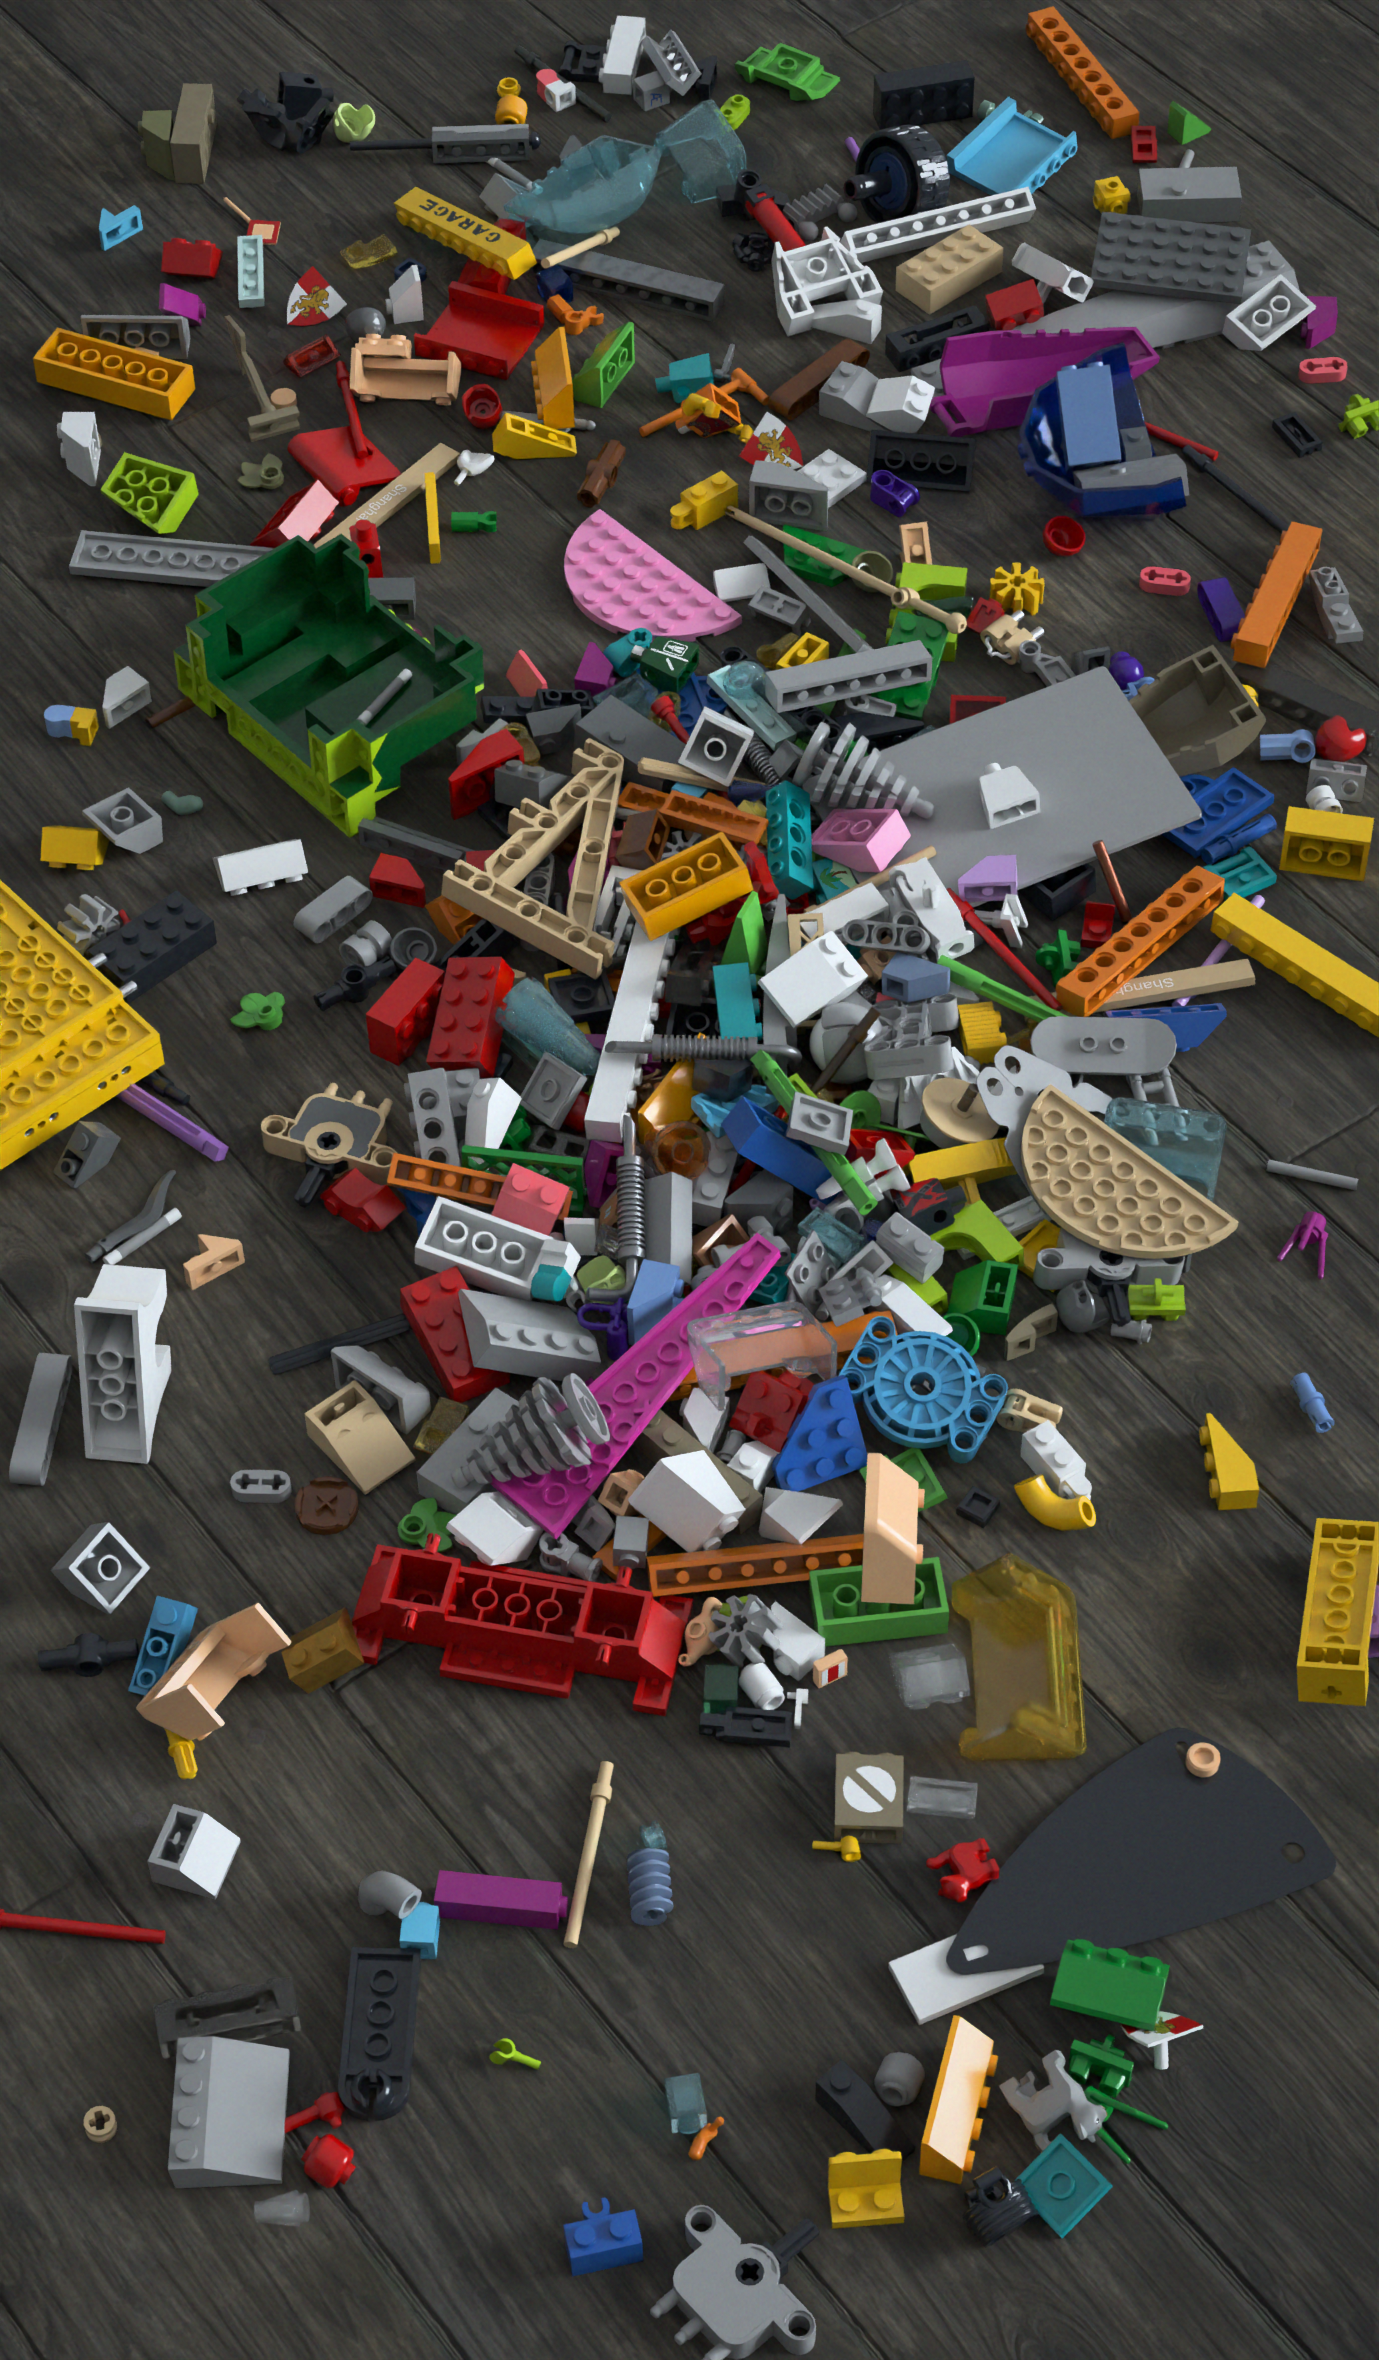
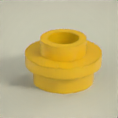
(508, 86)

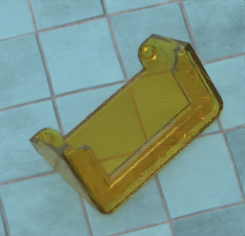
(1022, 1664)

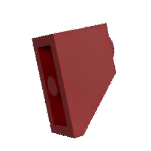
(397, 881)

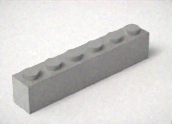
(848, 676)

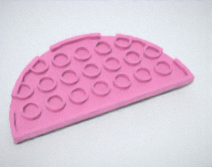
(632, 586)

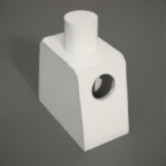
(1007, 795)

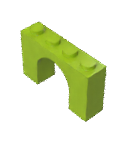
(931, 583)
(975, 1230)

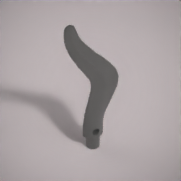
(148, 1217)

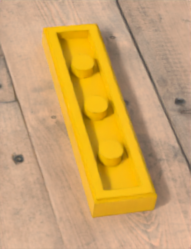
(432, 517)

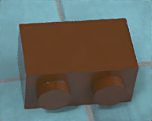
(643, 840)

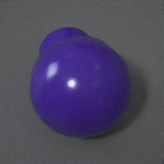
(1125, 669)

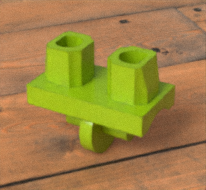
(1357, 414)
(1156, 1300)

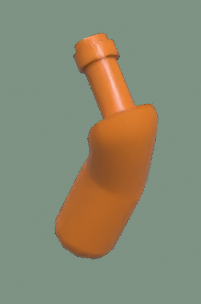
(705, 2135)

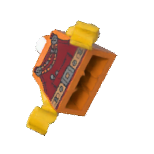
(710, 413)

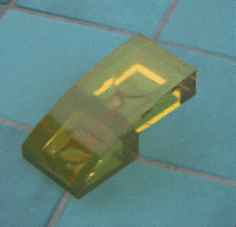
(364, 255)
(443, 1422)

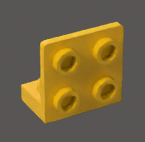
(865, 2189)

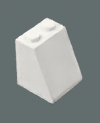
(716, 746)
(688, 1501)

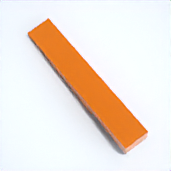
(694, 813)

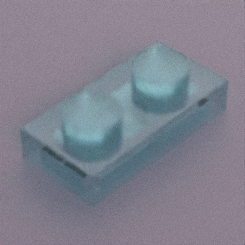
(835, 1236)

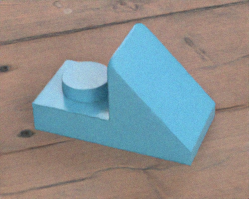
(119, 227)

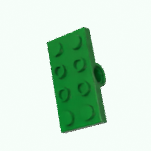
(933, 634)

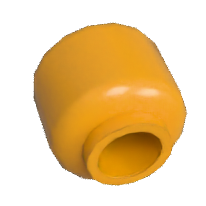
(511, 110)

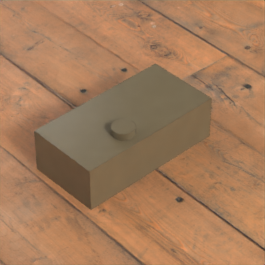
(193, 133)

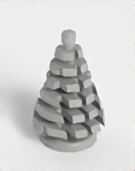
(849, 772)
(539, 1434)

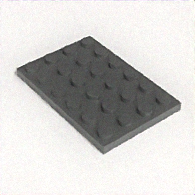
(1171, 257)

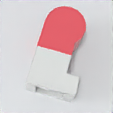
(554, 91)

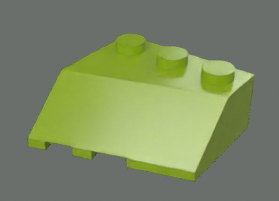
(151, 491)

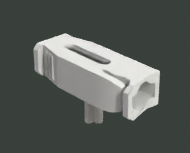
(1051, 273)
(934, 907)

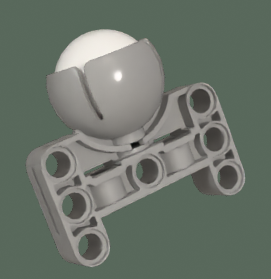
(896, 1043)

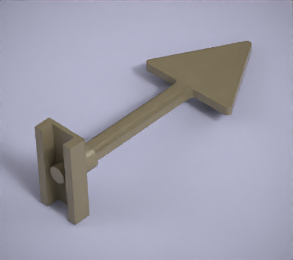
(270, 421)

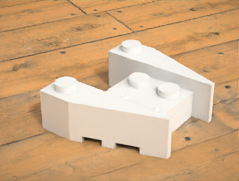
(817, 273)

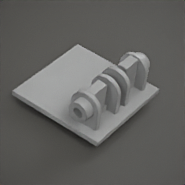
(810, 1271)

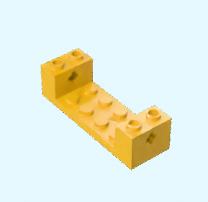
(1338, 1613)

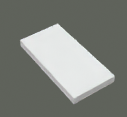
(936, 1990)

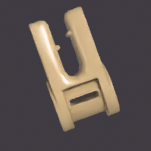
(1027, 1412)

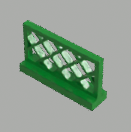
(551, 1163)

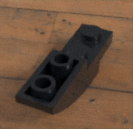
(515, 708)

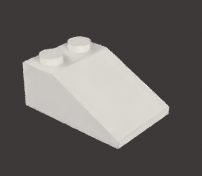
(813, 979)

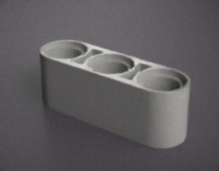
(333, 909)
(873, 931)

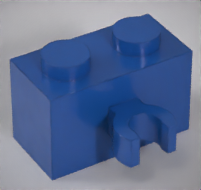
(603, 2240)

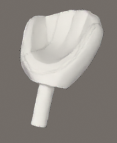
(472, 464)

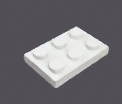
(834, 473)

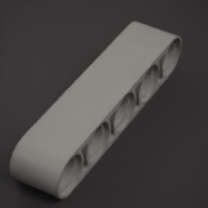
(40, 1419)

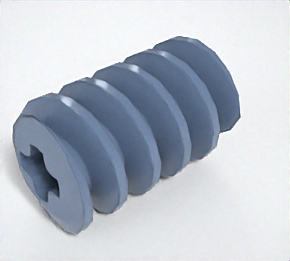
(649, 1886)

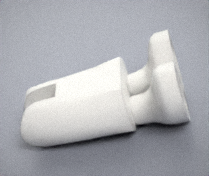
(882, 1161)

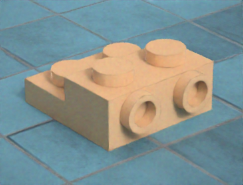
(378, 347)

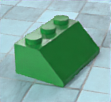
(1110, 1984)

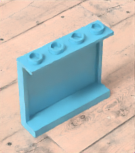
(1009, 152)

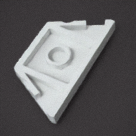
(913, 1086)

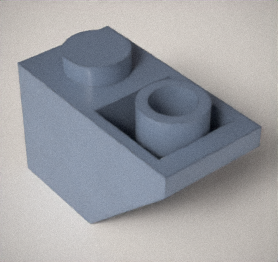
(914, 978)

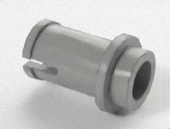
(1134, 1330)
(733, 1442)

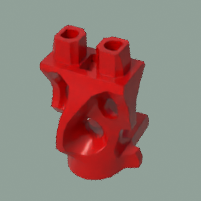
(719, 922)

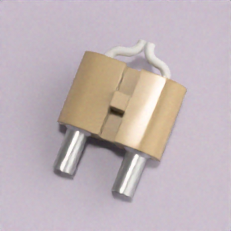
(1007, 637)

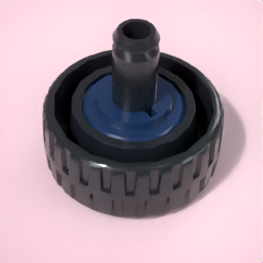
(899, 173)

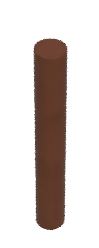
(1112, 880)

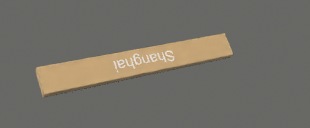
(398, 492)
(1177, 985)

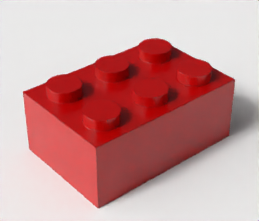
(405, 1012)

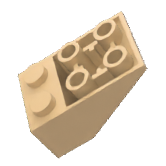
(358, 1437)

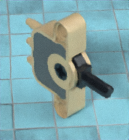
(332, 1139)

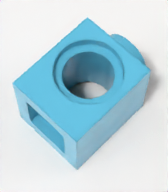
(421, 1930)

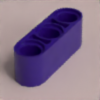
(1220, 607)

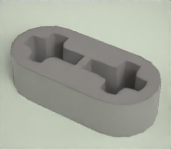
(261, 1486)

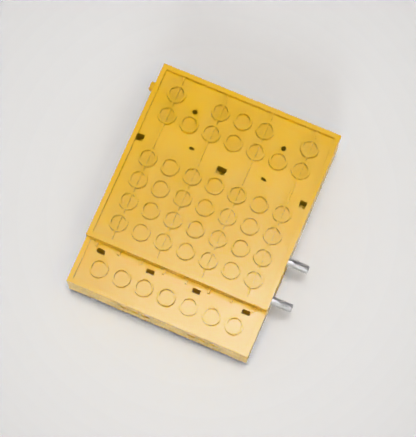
(62, 1032)

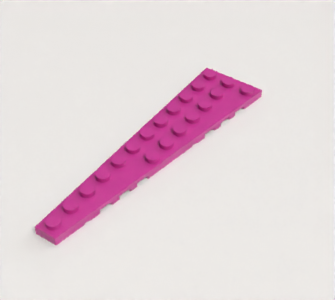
(638, 1387)

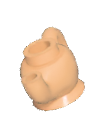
(698, 1631)

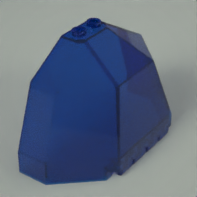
(1045, 461)

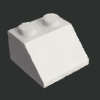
(900, 403)
(80, 444)

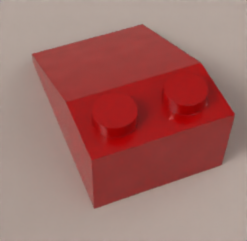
(475, 775)

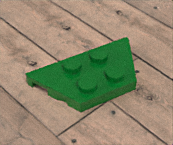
(812, 569)

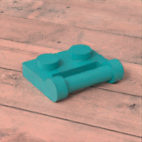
(1247, 878)

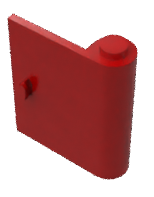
(334, 461)

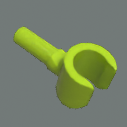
(510, 2052)

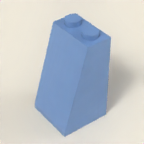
(1087, 417)

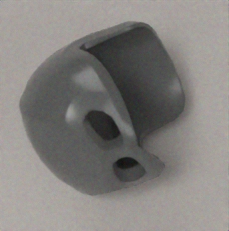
(1081, 1312)

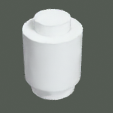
(761, 1686)

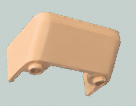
(405, 378)
(890, 1533)
(208, 1671)

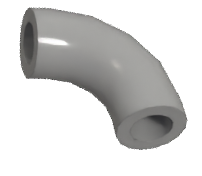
(385, 1892)

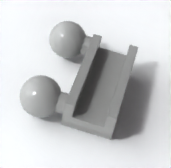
(817, 207)

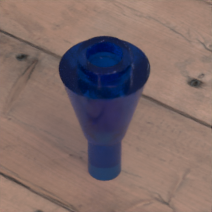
(747, 790)

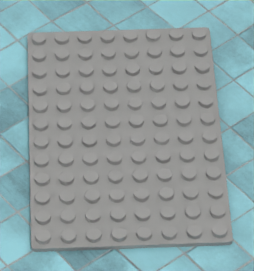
(1075, 745)

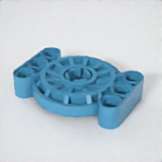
(929, 1418)

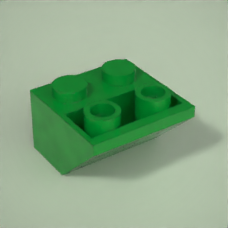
(985, 1295)

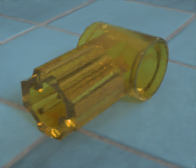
(770, 654)

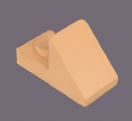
(915, 543)
(216, 1258)

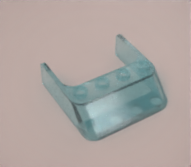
(1176, 1137)

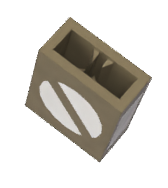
(869, 1797)

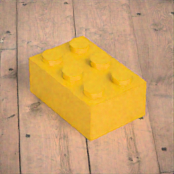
(1326, 843)

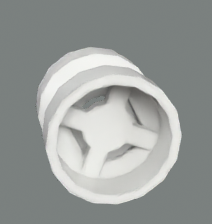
(1323, 799)

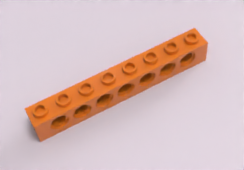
(1082, 72)
(1140, 942)

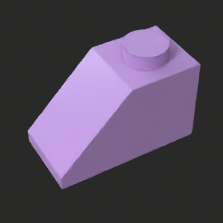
(989, 879)

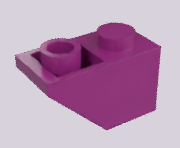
(1320, 322)

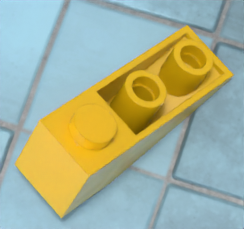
(1232, 1471)

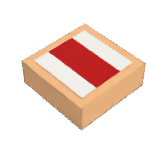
(830, 1668)

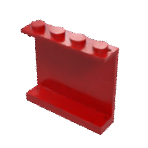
(483, 330)

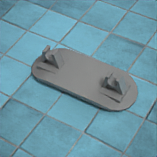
(1104, 1045)

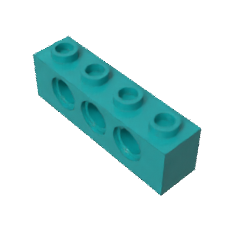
(789, 839)

